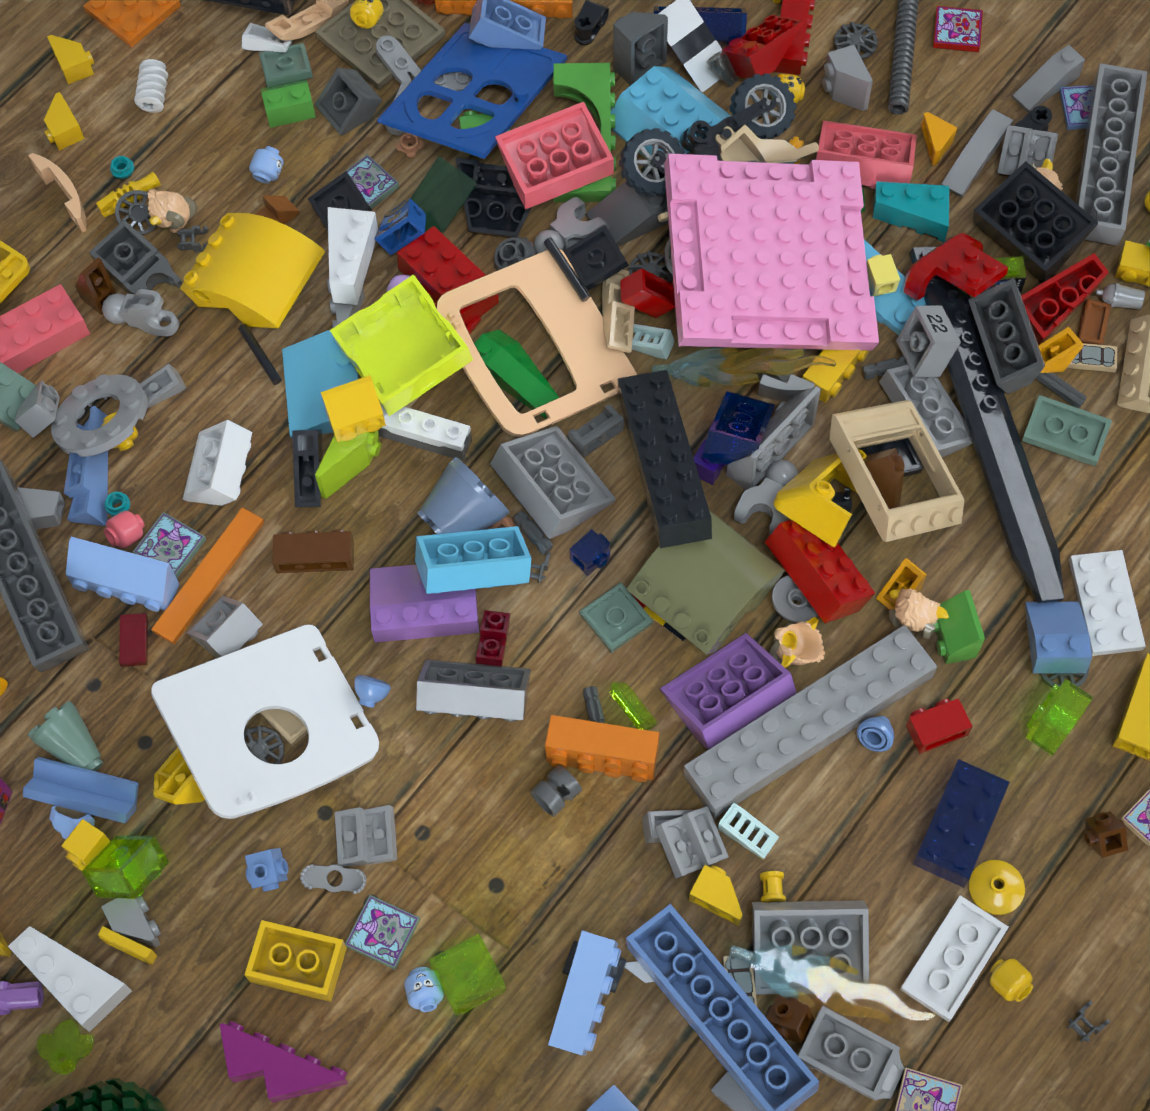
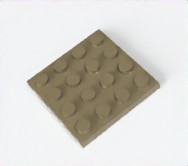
(358, 45)

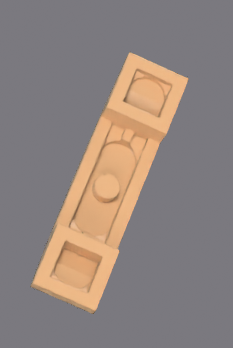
(306, 20)
(49, 172)

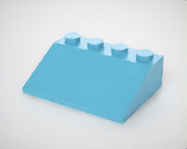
(309, 370)

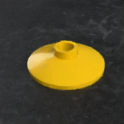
(990, 898)

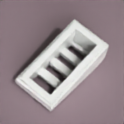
(261, 39)

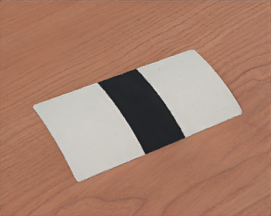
(691, 41)

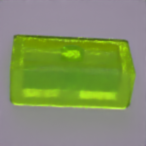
(632, 706)

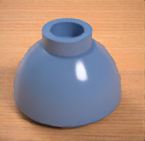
(370, 690)
(876, 734)

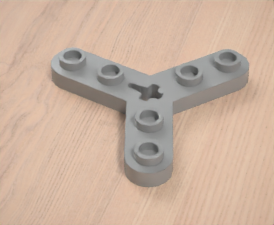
(402, 65)

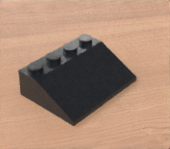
(1034, 221)

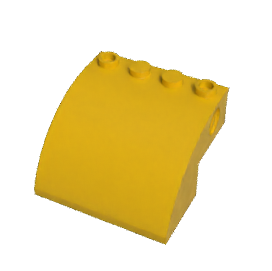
(252, 269)

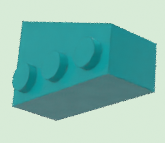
(914, 206)

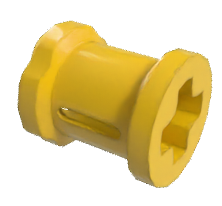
(772, 886)

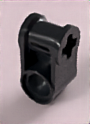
(589, 22)
(1037, 119)

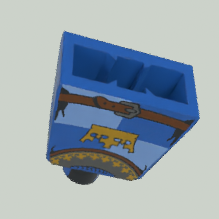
(408, 223)

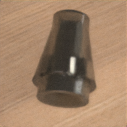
(721, 67)

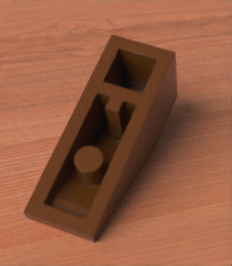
(94, 285)
(888, 474)

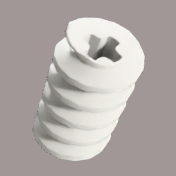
(151, 86)

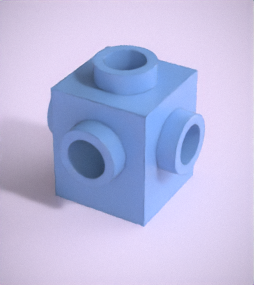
(266, 869)

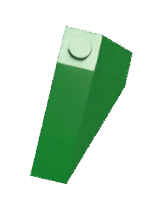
(514, 370)

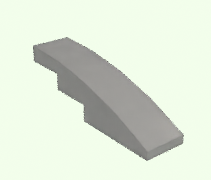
(977, 153)

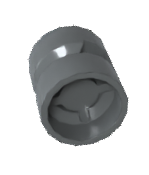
(554, 800)

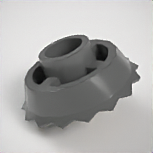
(512, 251)

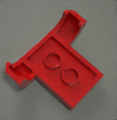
(958, 262)

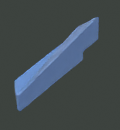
(88, 480)

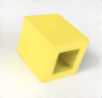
(882, 275)

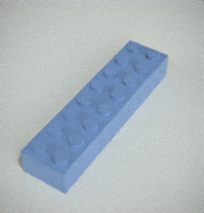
(721, 1013)

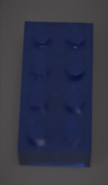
(961, 823)

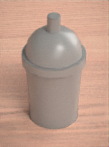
(1122, 296)

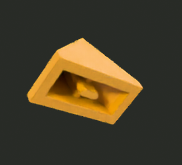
(937, 135)
(1060, 351)
(906, 577)

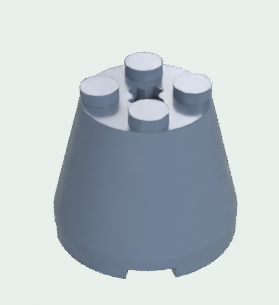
(461, 502)

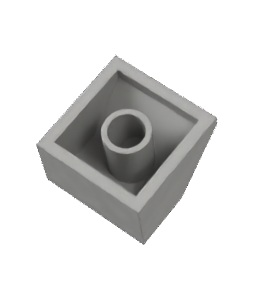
(847, 78)
(225, 627)

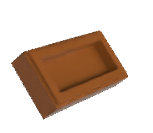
(1094, 322)

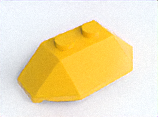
(175, 782)

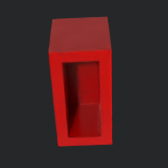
(648, 293)
(938, 725)

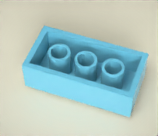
(472, 559)

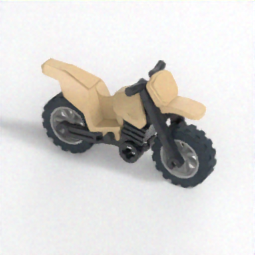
(732, 139)

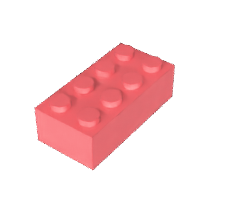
(39, 329)

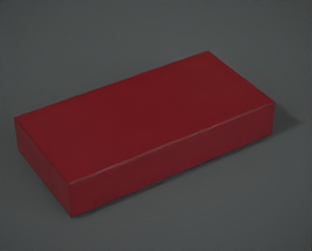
(133, 640)

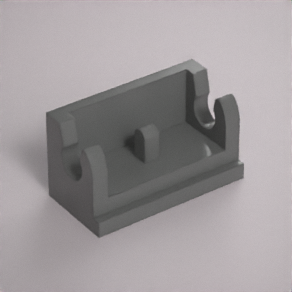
(597, 431)

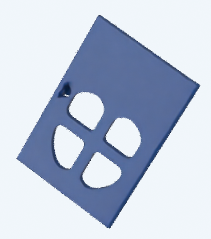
(519, 70)

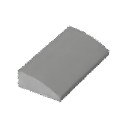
(933, 405)

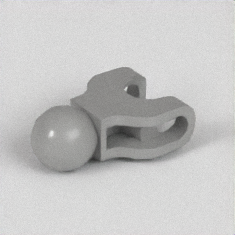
(567, 227)
(140, 312)
(762, 496)

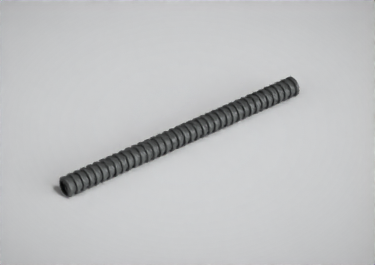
(903, 56)

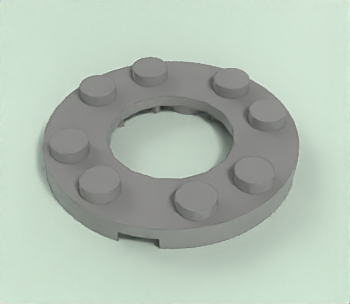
(93, 442)

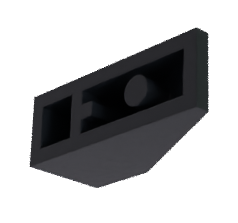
(306, 461)

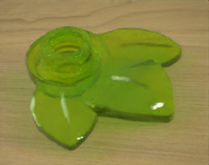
(64, 1042)

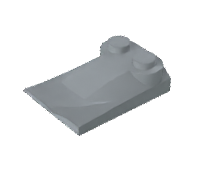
(852, 1055)

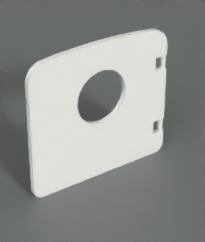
(215, 701)

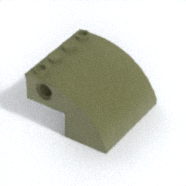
(706, 584)

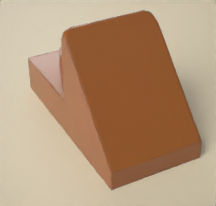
(278, 209)

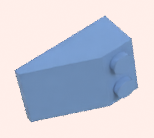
(506, 25)
(1058, 637)

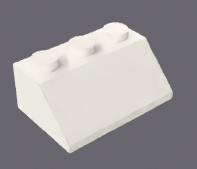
(218, 464)

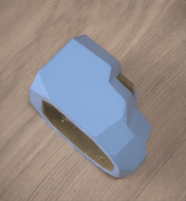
(65, 819)

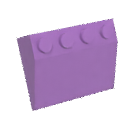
(406, 612)
(729, 690)

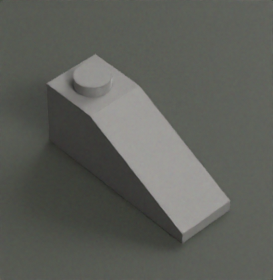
(1055, 73)

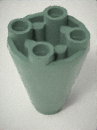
(67, 738)

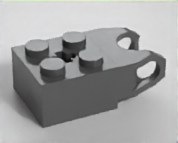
(133, 260)

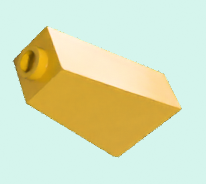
(1134, 727)

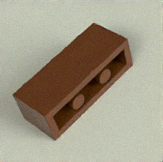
(313, 551)

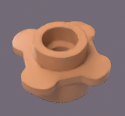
(409, 139)

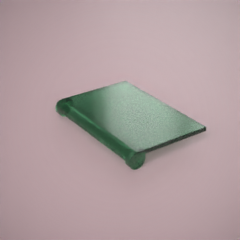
(442, 194)

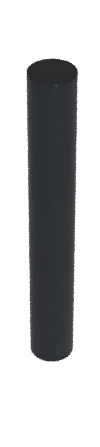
(566, 269)
(259, 354)

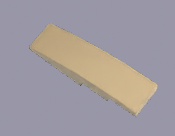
(617, 316)

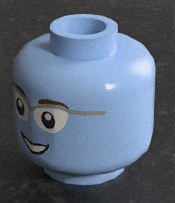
(266, 165)
(423, 989)

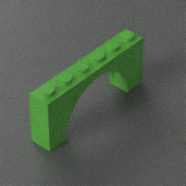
(590, 85)

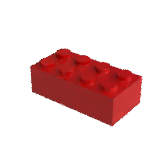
(442, 268)
(820, 571)

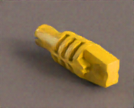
(108, 203)

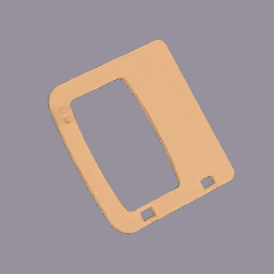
(572, 325)

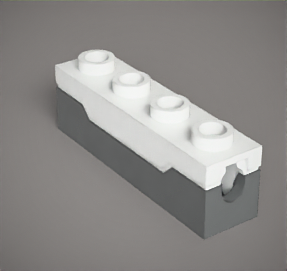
(427, 432)

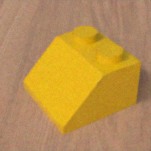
(353, 409)

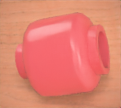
(124, 529)

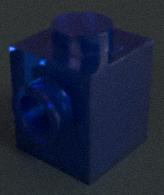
(590, 552)

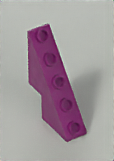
(283, 1071)

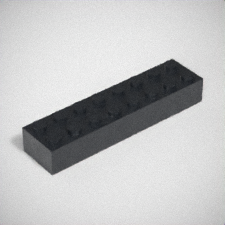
(664, 459)

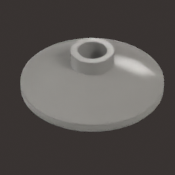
(782, 596)

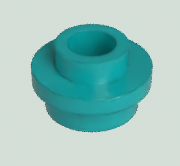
(121, 162)
(114, 498)

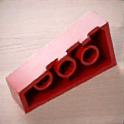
(1061, 295)

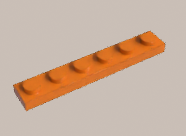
(547, 8)

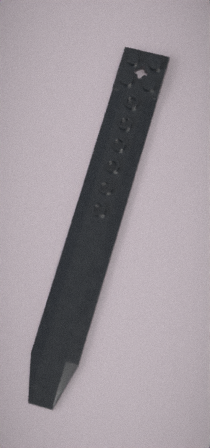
(998, 445)

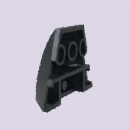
(494, 202)

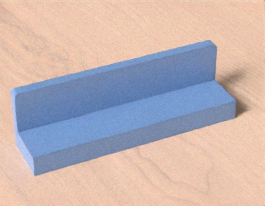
(82, 790)

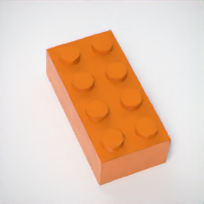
(602, 748)

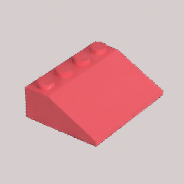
(880, 152)
(555, 155)

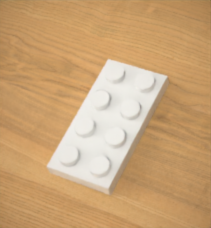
(1107, 602)
(954, 958)

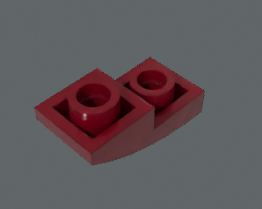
(493, 638)

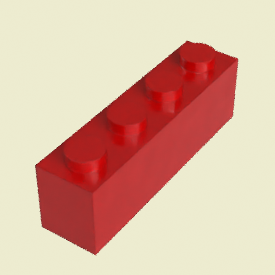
(795, 55)

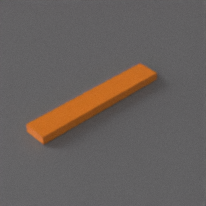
(207, 576)

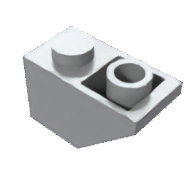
(38, 409)
(130, 920)

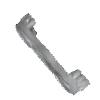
(316, 877)

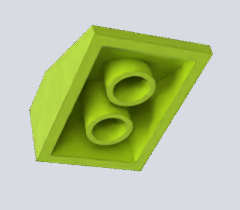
(346, 460)

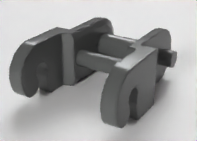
(196, 230)
(544, 566)
(1077, 1028)

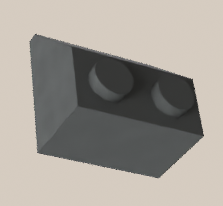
(347, 100)

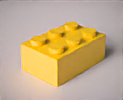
(296, 961)

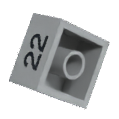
(928, 341)

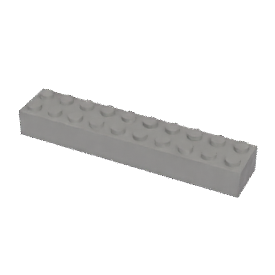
(809, 721)

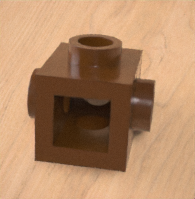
(1106, 834)
(790, 1018)

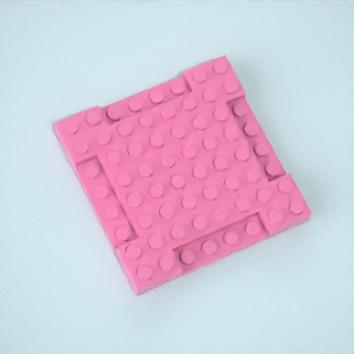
(769, 254)

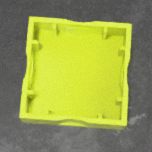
(402, 345)

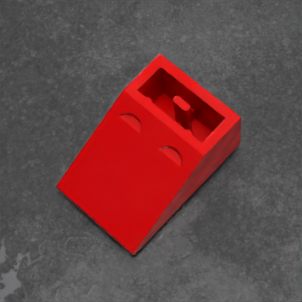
(762, 46)

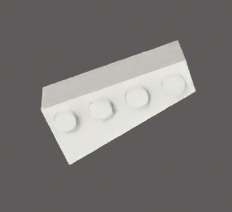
(350, 251)
(76, 983)

